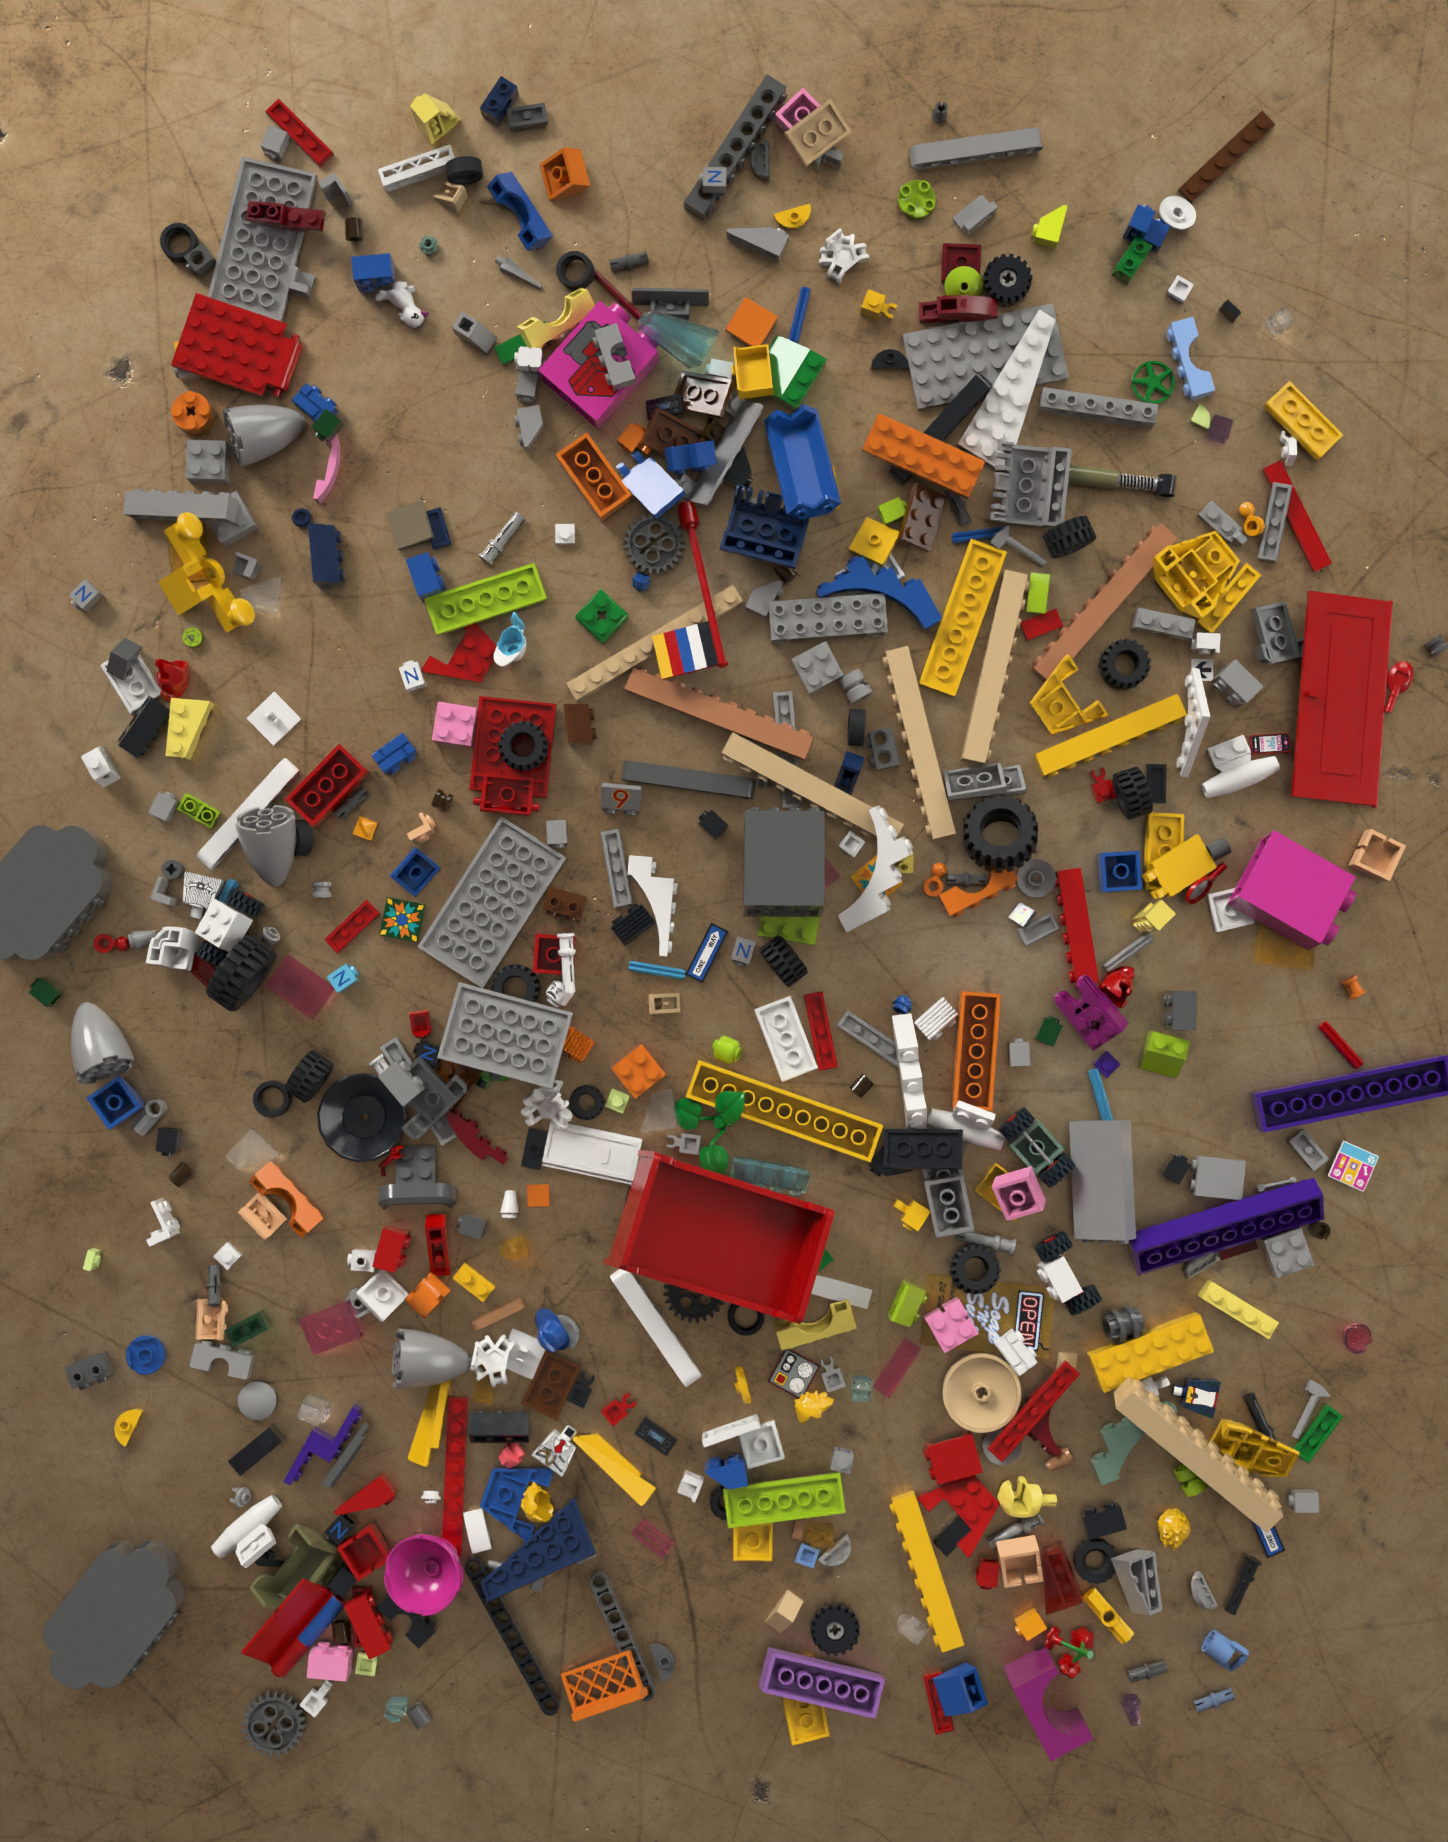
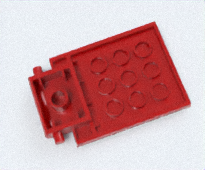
(237, 347)
(501, 786)

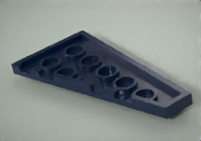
(550, 1549)

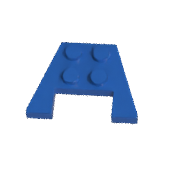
(505, 1492)

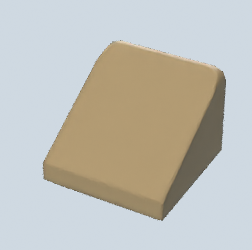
(1071, 1358)

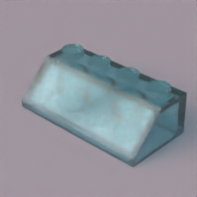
(770, 1174)

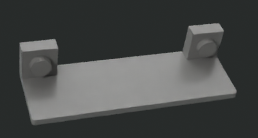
(739, 426)
(828, 617)

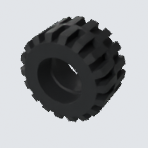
(1069, 536)
(1139, 657)
(515, 731)
(1132, 793)
(783, 960)
(522, 972)
(309, 1076)
(991, 1264)

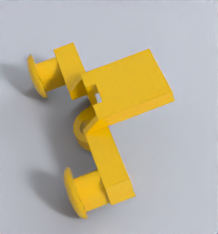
(179, 590)

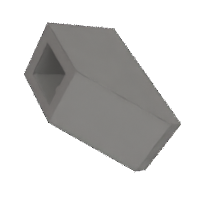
(474, 332)
(531, 425)
(761, 596)

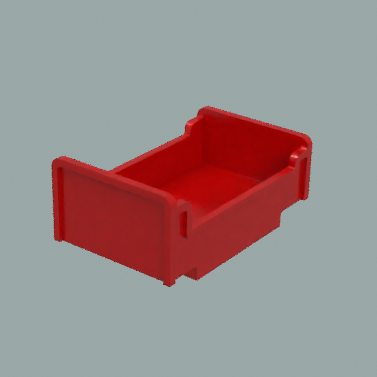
(721, 1237)

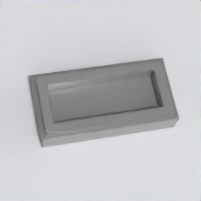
(1038, 929)

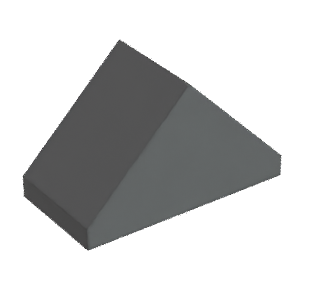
(123, 658)

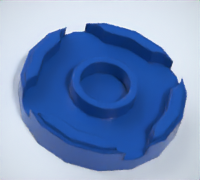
(145, 1354)

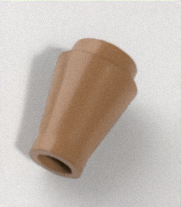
(1063, 1460)

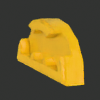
(794, 217)
(741, 1385)
(126, 1425)

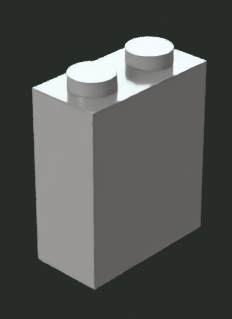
(1217, 1177)

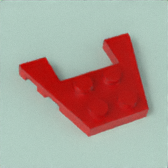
(470, 660)
(971, 1502)

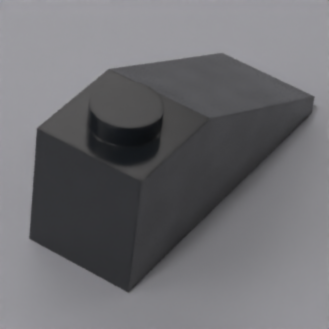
(257, 1449)

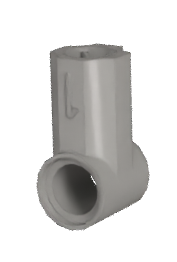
(148, 1117)

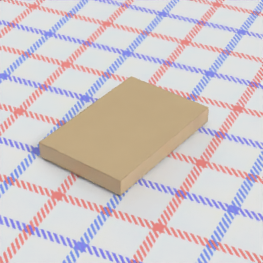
(817, 132)

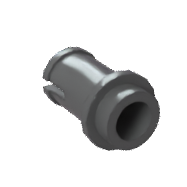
(940, 109)

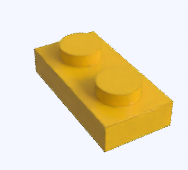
(474, 1282)

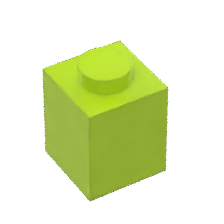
(892, 511)

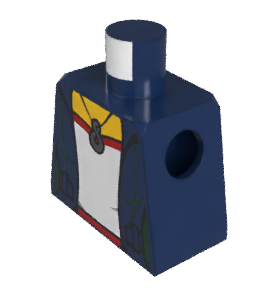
(1198, 1395)

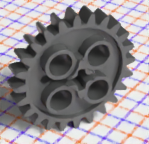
(642, 529)
(259, 1714)

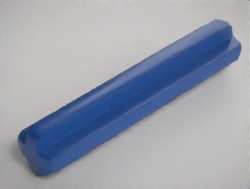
(799, 314)
(978, 535)

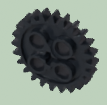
(694, 1310)

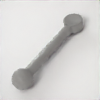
(1260, 1187)

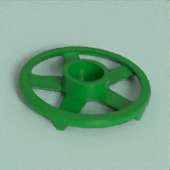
(1153, 381)

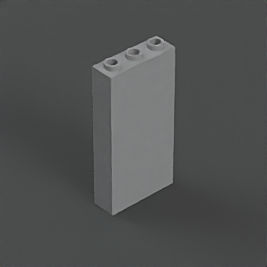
(1102, 1181)

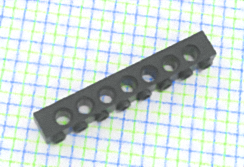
(768, 88)

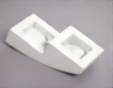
(477, 1531)

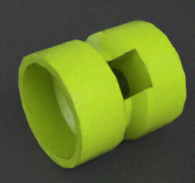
(1190, 1481)

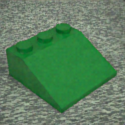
(793, 371)

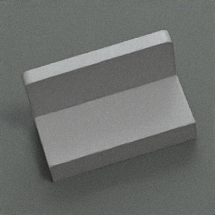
(332, 188)
(975, 214)
(160, 891)

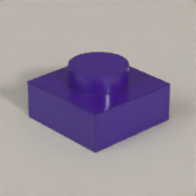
(1106, 1064)

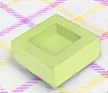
(617, 1100)
(92, 1259)
(365, 1666)

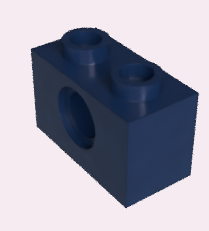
(498, 100)

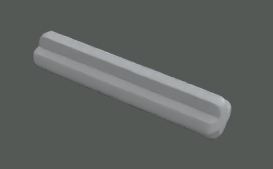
(1128, 952)

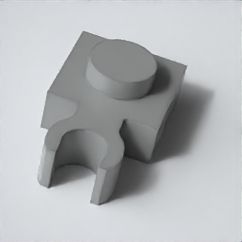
(688, 1143)
(832, 1376)

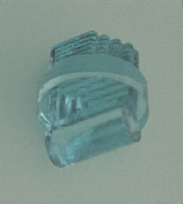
(861, 1389)
(396, 1708)

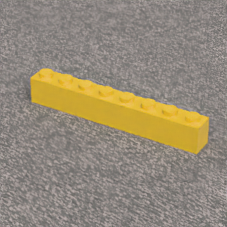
(1109, 735)
(927, 1571)

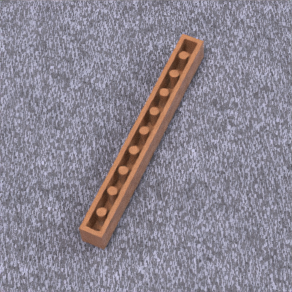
(1106, 602)
(719, 713)

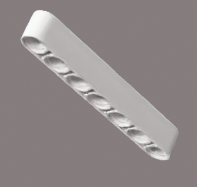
(261, 797)
(656, 1326)

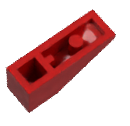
(438, 1244)
(373, 1495)

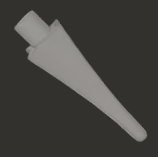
(511, 268)

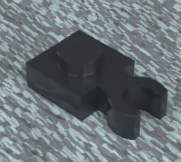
(580, 1392)

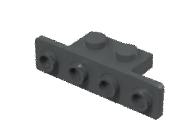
(671, 301)

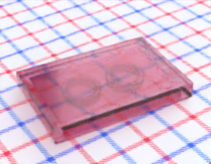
(300, 986)
(331, 1327)

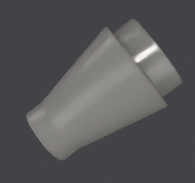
(141, 938)

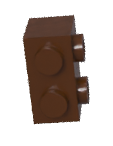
(564, 903)

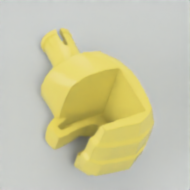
(1025, 1500)

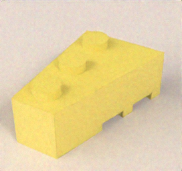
(433, 117)
(185, 725)

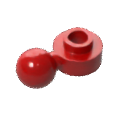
(121, 943)

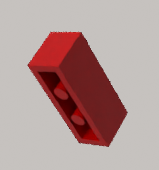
(369, 1625)

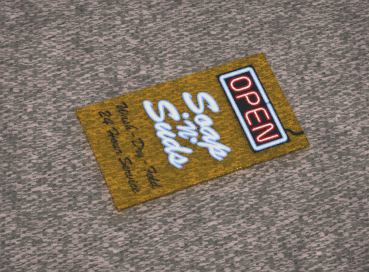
(995, 1313)

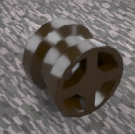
(442, 800)

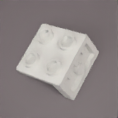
(169, 1224)

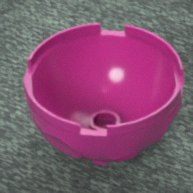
(423, 1574)

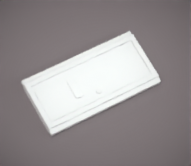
(592, 1152)

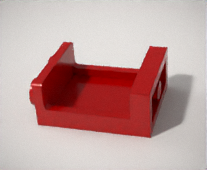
(953, 1459)

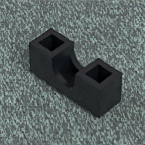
(422, 1626)

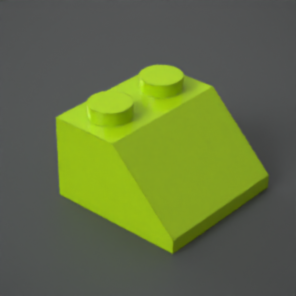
(1164, 1054)
(907, 1304)

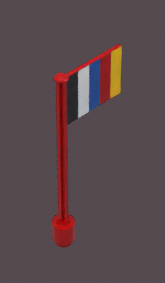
(696, 645)

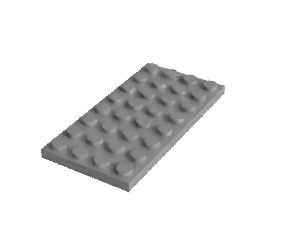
(254, 258)
(951, 355)
(492, 902)

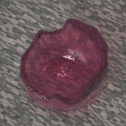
(1356, 1337)

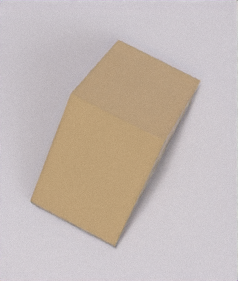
(451, 195)
(664, 1003)
(784, 1612)

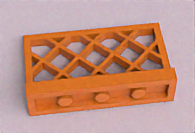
(609, 1702)

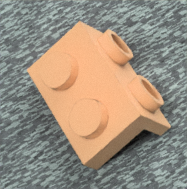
(421, 833)
(262, 1216)
(210, 1320)

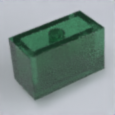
(248, 1328)

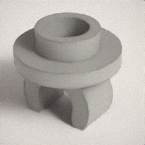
(270, 934)
(242, 1496)

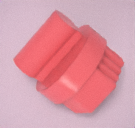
(511, 1455)

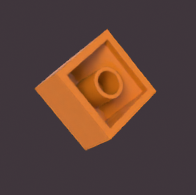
(564, 173)

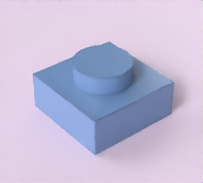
(807, 1555)

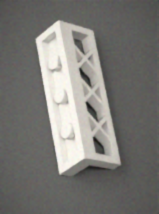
(419, 172)

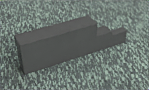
(345, 1458)

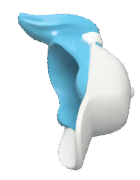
(511, 643)

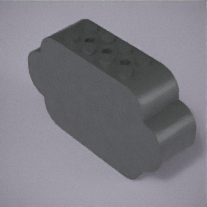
(50, 890)
(114, 1615)

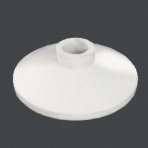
(1177, 212)

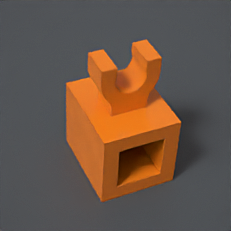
(631, 438)

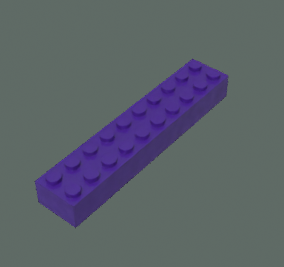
(1351, 1093)
(1226, 1226)

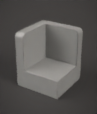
(301, 283)
(246, 566)

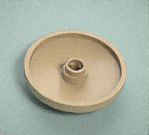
(981, 1392)

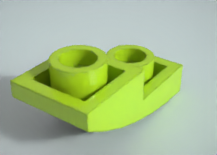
(1038, 593)
(198, 810)

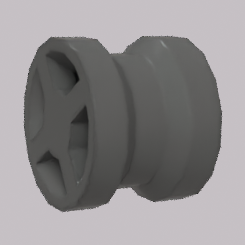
(1436, 645)
(177, 869)

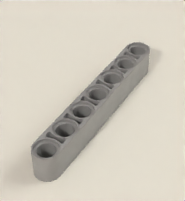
(975, 148)

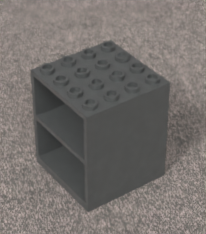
(784, 863)

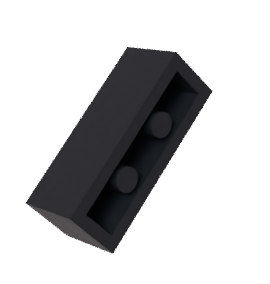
(143, 727)
(499, 1427)

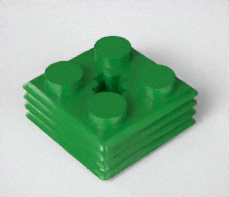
(601, 629)

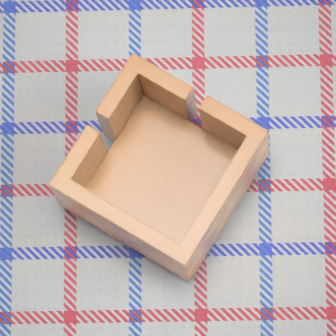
(1377, 857)
(1018, 1554)

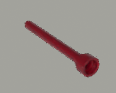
(617, 295)

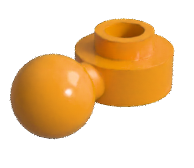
(1247, 510)

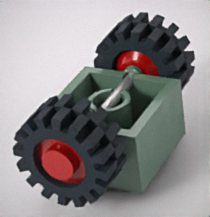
(1036, 1147)

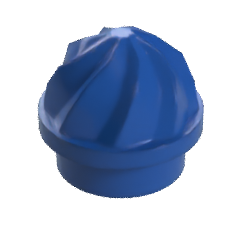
(641, 581)
(902, 1004)

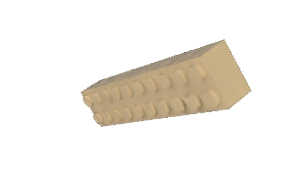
(1198, 1453)

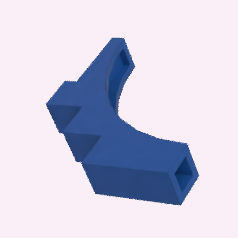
(861, 578)

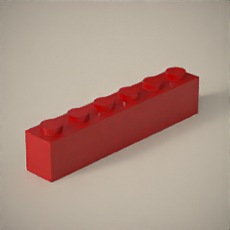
(1076, 925)

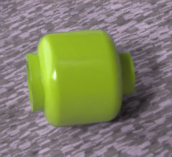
(727, 1049)

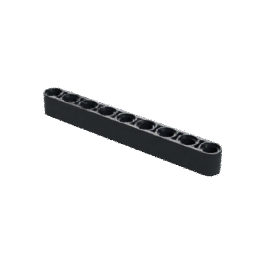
(514, 1644)

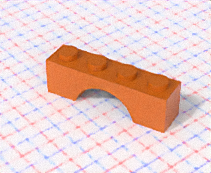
(956, 900)
(272, 1181)

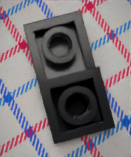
(949, 1538)

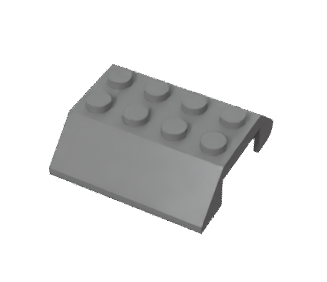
(1031, 485)

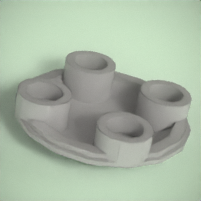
(257, 1400)

